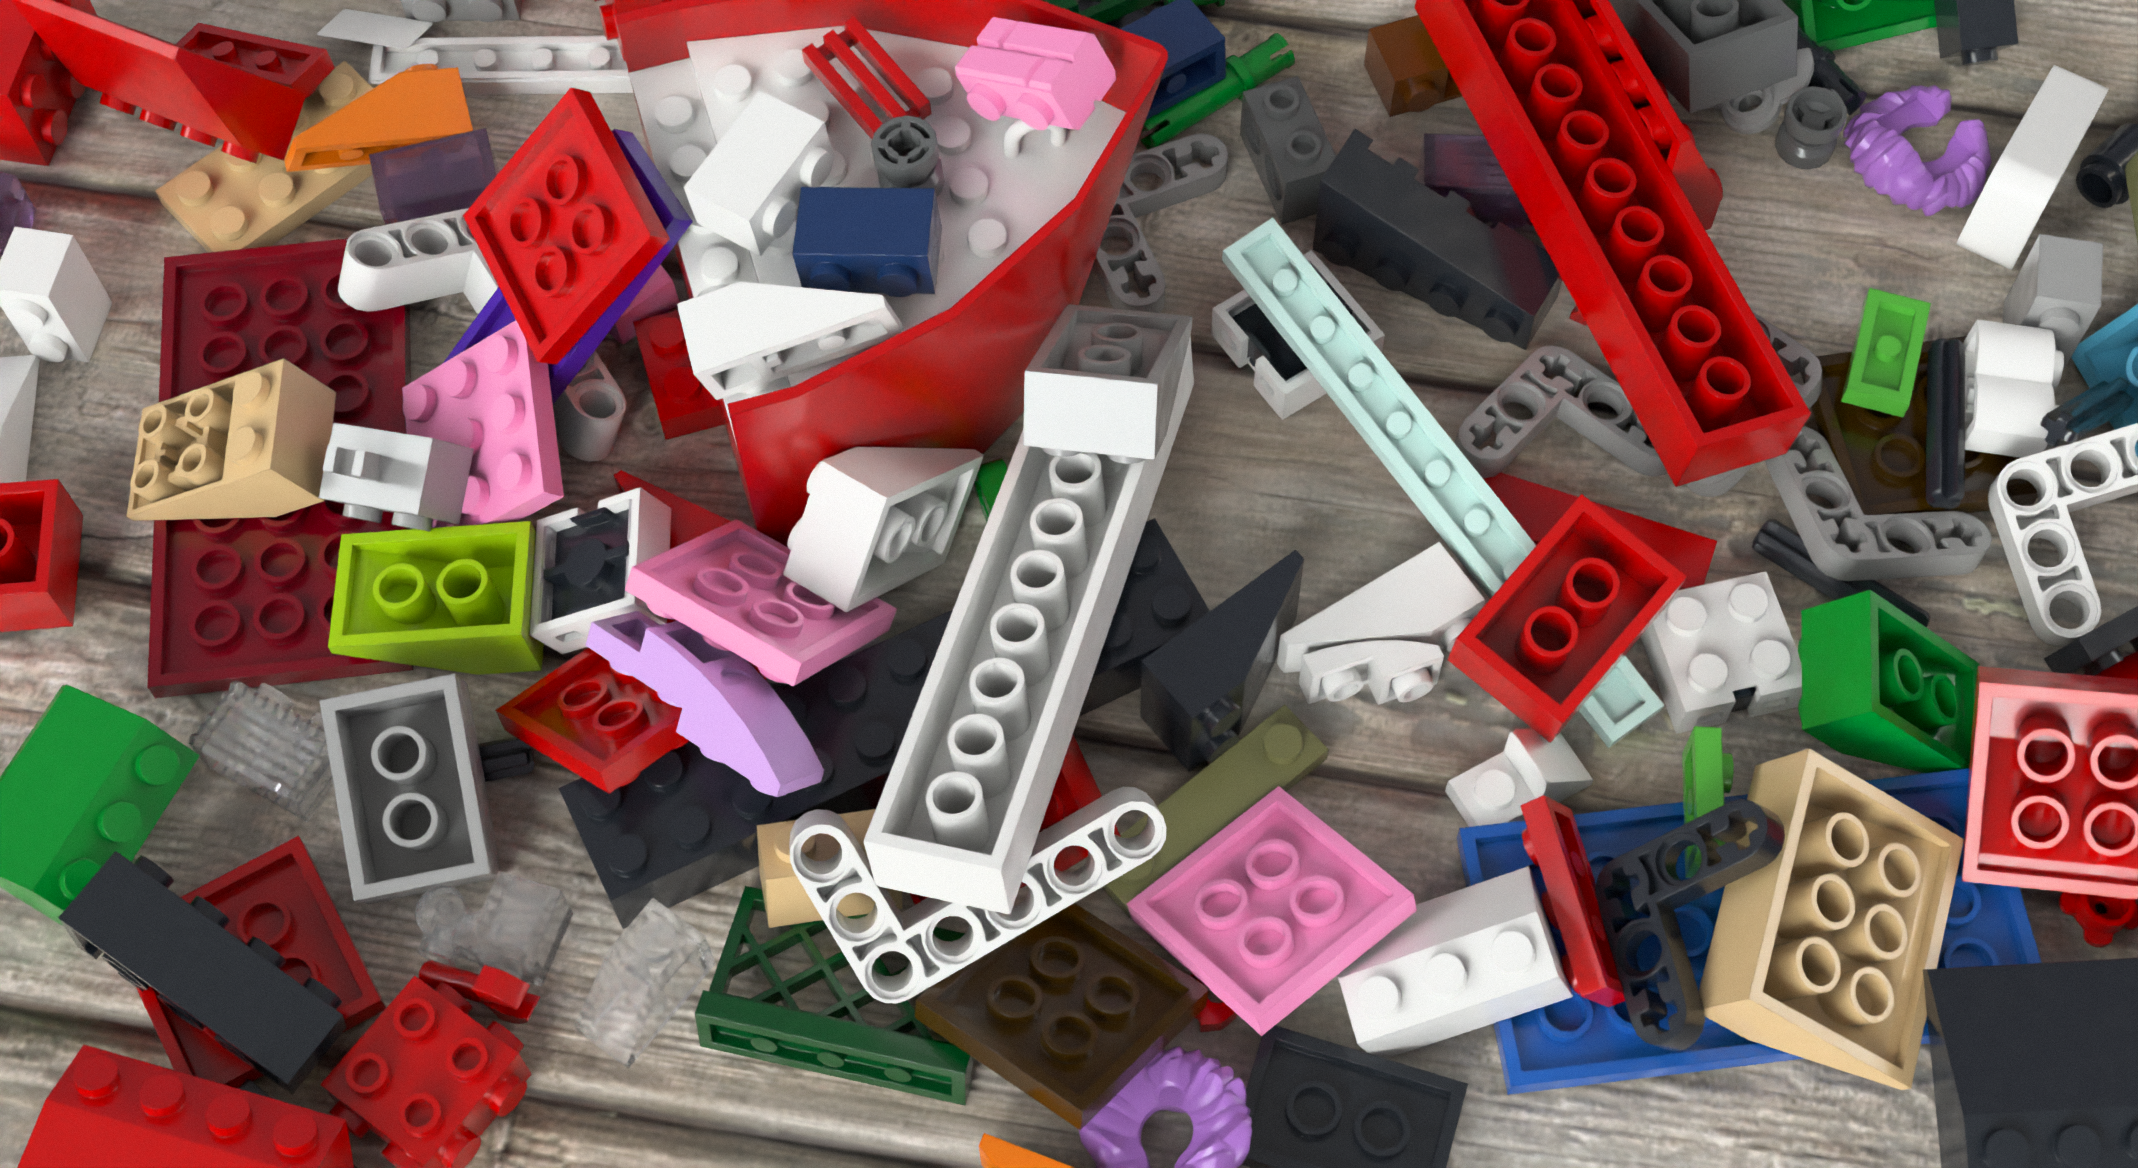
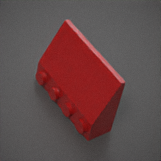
(169, 82)
(1652, 104)
(2053, 783)
(149, 1116)

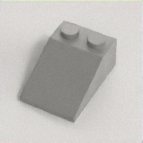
(1105, 383)

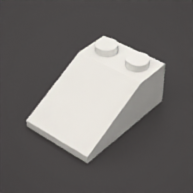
(878, 520)

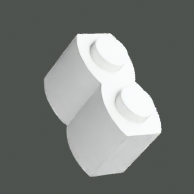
(2009, 387)

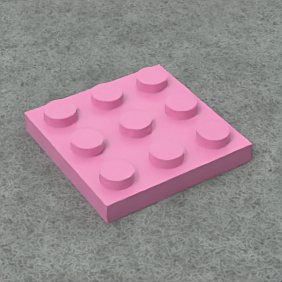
(503, 409)
(741, 602)
(1271, 909)

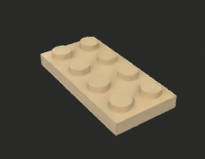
(254, 205)

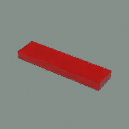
(1540, 507)

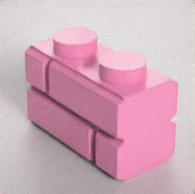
(1035, 74)

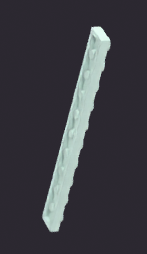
(1409, 441)

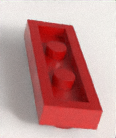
(275, 59)
(1571, 900)

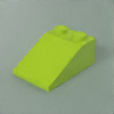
(438, 598)

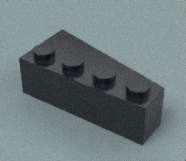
(1431, 245)
(204, 969)

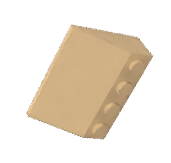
(1837, 929)

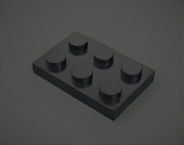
(1346, 1108)

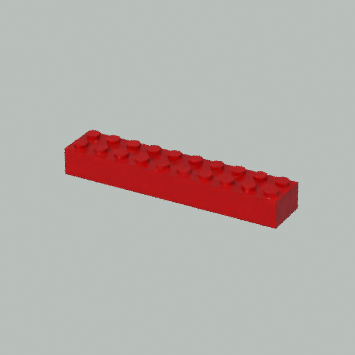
(1620, 234)

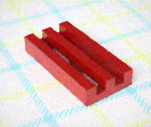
(839, 46)

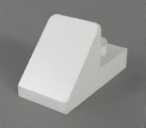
(1517, 775)

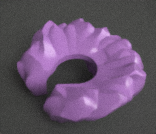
(1896, 168)
(1178, 1084)

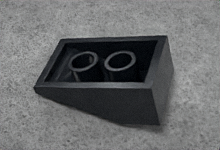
(1211, 673)

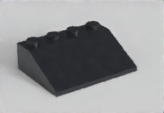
(2035, 1064)

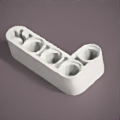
(2031, 167)

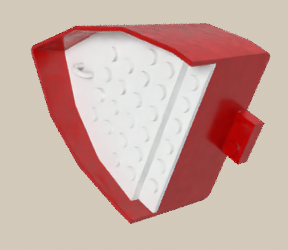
(1014, 213)

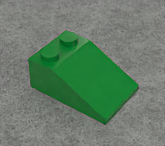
(1885, 686)

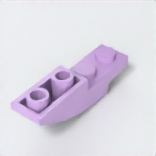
(722, 700)

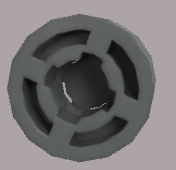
(1810, 127)
(907, 154)

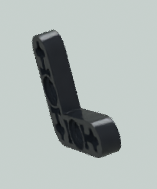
(1660, 895)

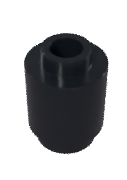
(2103, 170)

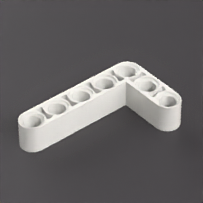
(441, 258)
(2050, 520)
(912, 930)

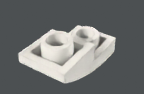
(1388, 666)

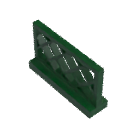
(821, 1039)

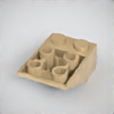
(234, 448)

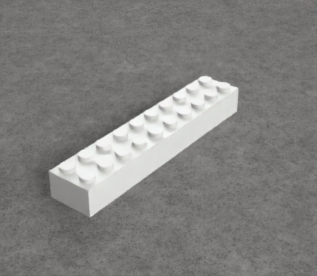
(1013, 674)

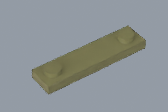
(1269, 756)

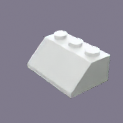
(1456, 967)

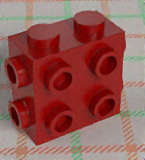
(428, 1078)

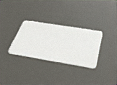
(375, 29)

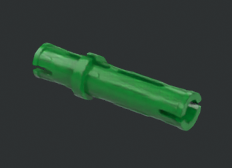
(1241, 75)

